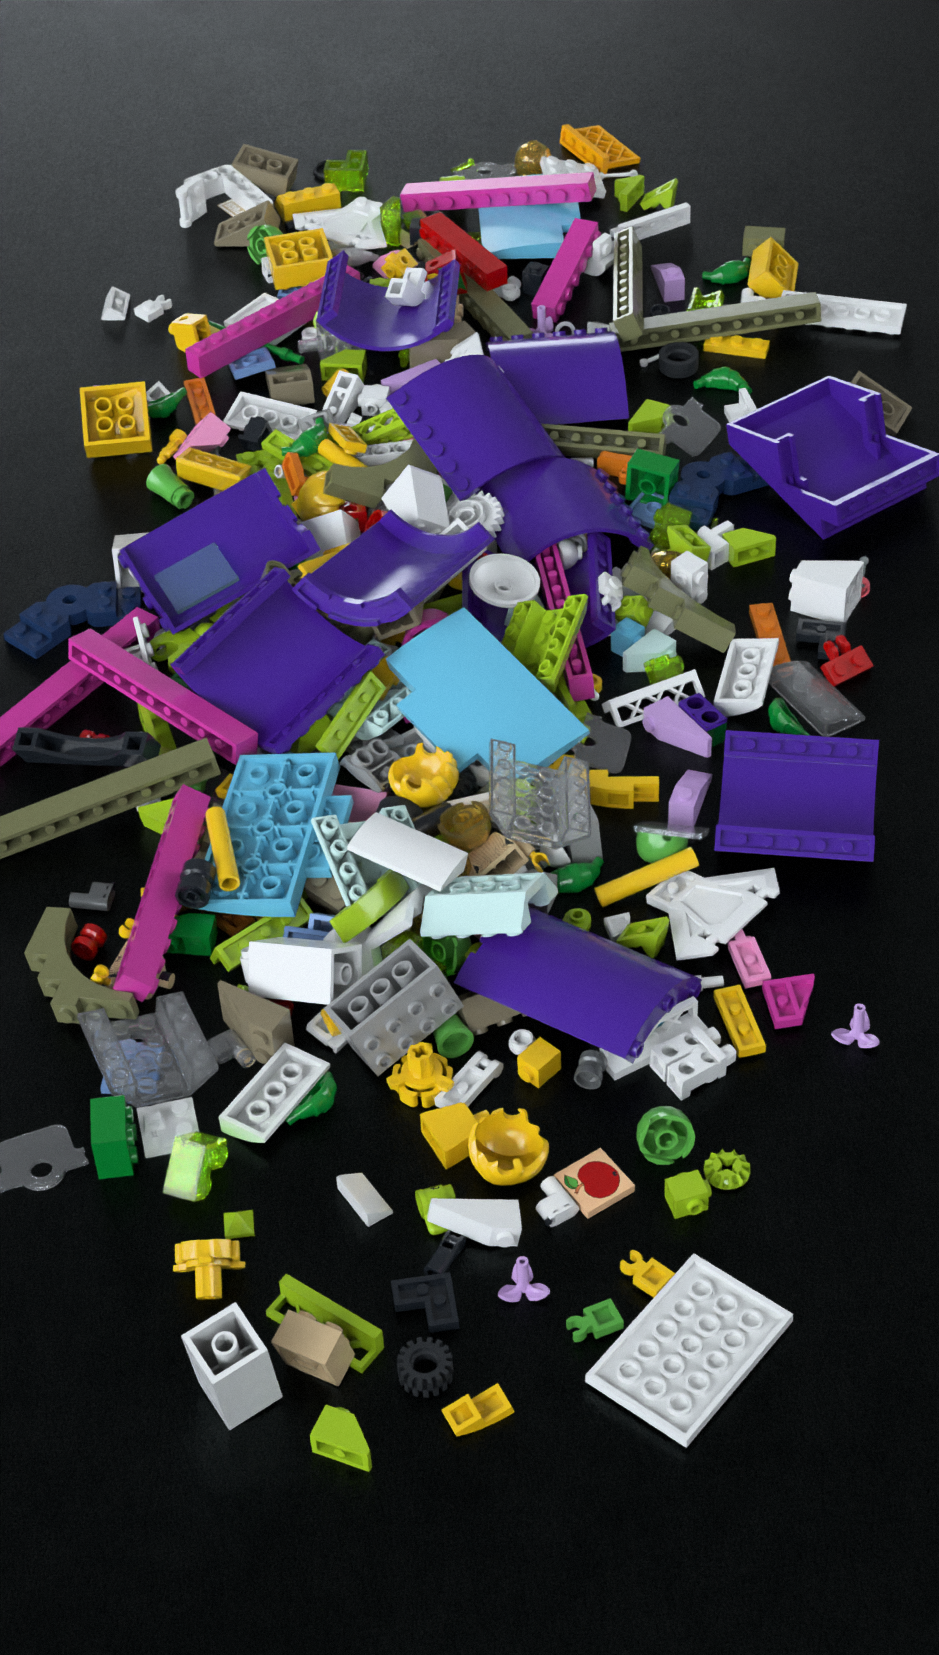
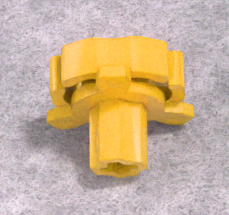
(423, 1073)
(207, 1261)

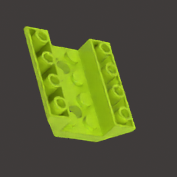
(545, 637)

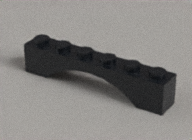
(50, 747)

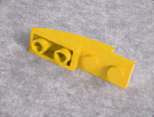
(622, 791)

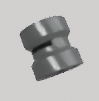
(592, 1065)

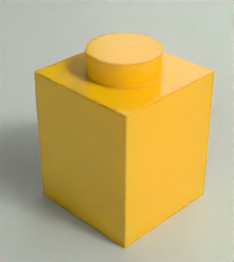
(539, 1062)

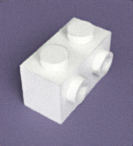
(690, 576)

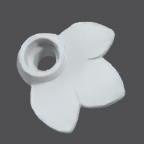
(510, 290)

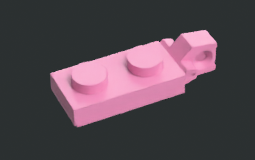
(748, 960)

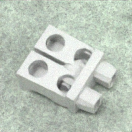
(691, 1060)

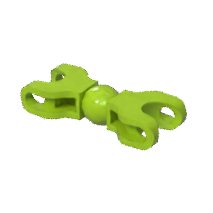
(177, 643)

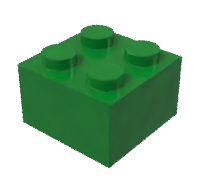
(650, 474)
(113, 1136)

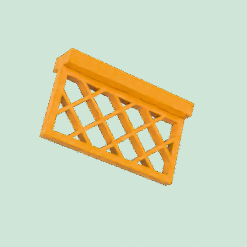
(597, 147)

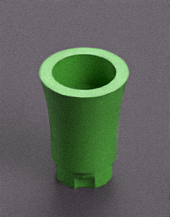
(169, 486)
(453, 1038)

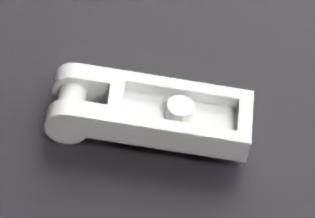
(470, 1081)

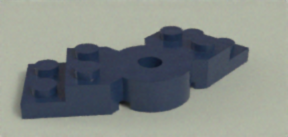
(704, 482)
(50, 621)

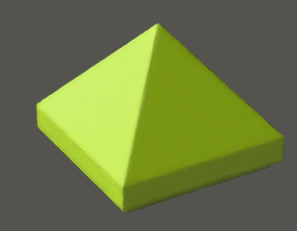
(238, 1224)

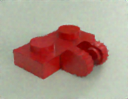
(847, 665)

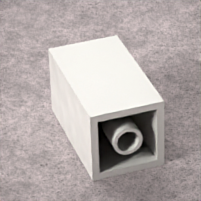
(302, 969)
(232, 1365)

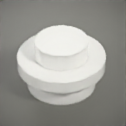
(520, 1041)

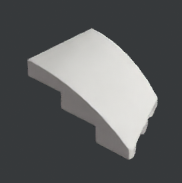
(398, 918)

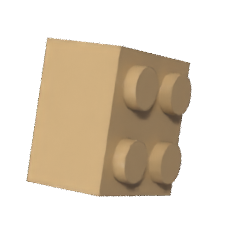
(313, 1346)

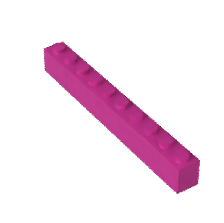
(499, 192)
(256, 329)
(555, 592)
(66, 687)
(162, 695)
(158, 903)

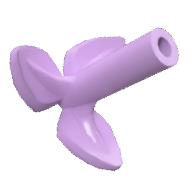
(545, 325)
(859, 1024)
(522, 1276)

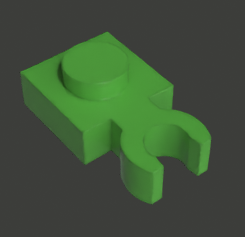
(598, 1319)

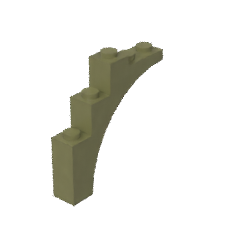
(369, 484)
(665, 597)
(58, 977)

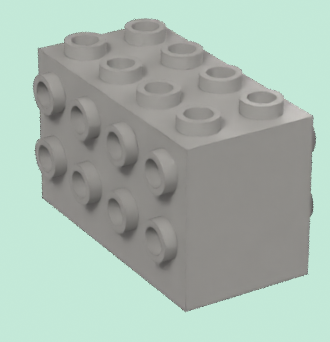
(394, 1007)

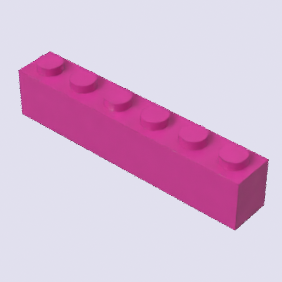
(566, 268)

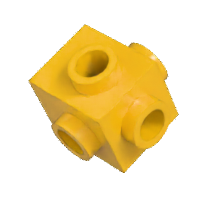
(395, 267)

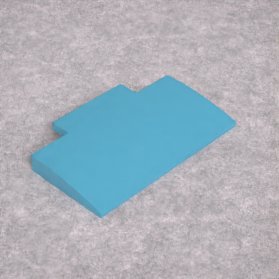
(526, 229)
(477, 691)
(273, 833)

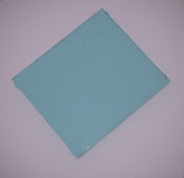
(196, 578)

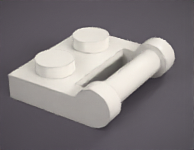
(191, 201)

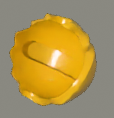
(312, 501)
(424, 776)
(507, 1148)

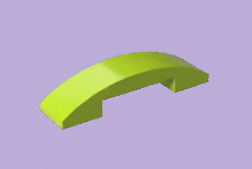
(370, 905)

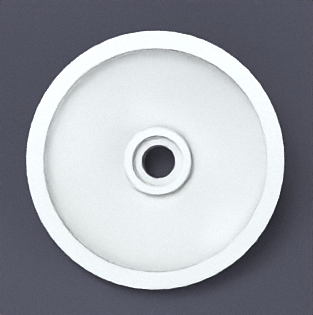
(504, 580)

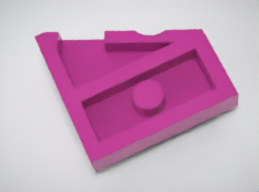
(788, 999)

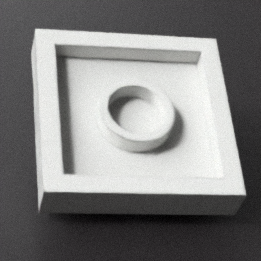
(163, 1122)

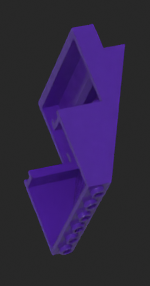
(831, 454)

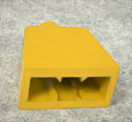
(189, 330)
(449, 1131)

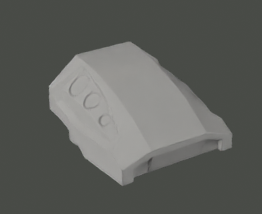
(371, 764)

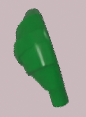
(729, 272)
(724, 379)
(166, 405)
(309, 440)
(783, 720)
(577, 877)
(317, 1100)

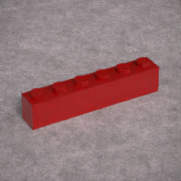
(474, 258)

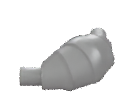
(356, 256)

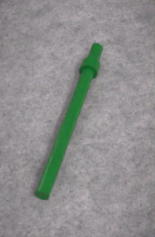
(283, 353)

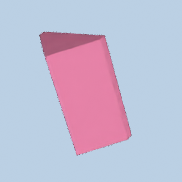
(365, 801)

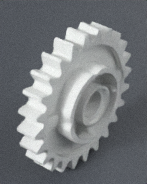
(477, 509)

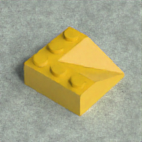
(297, 257)
(115, 419)

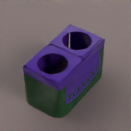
(701, 706)

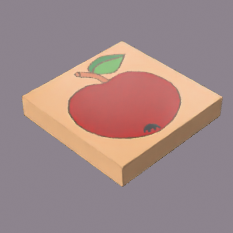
(595, 1182)

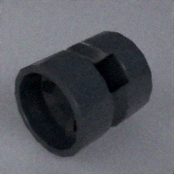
(195, 883)

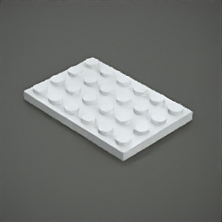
(689, 1349)

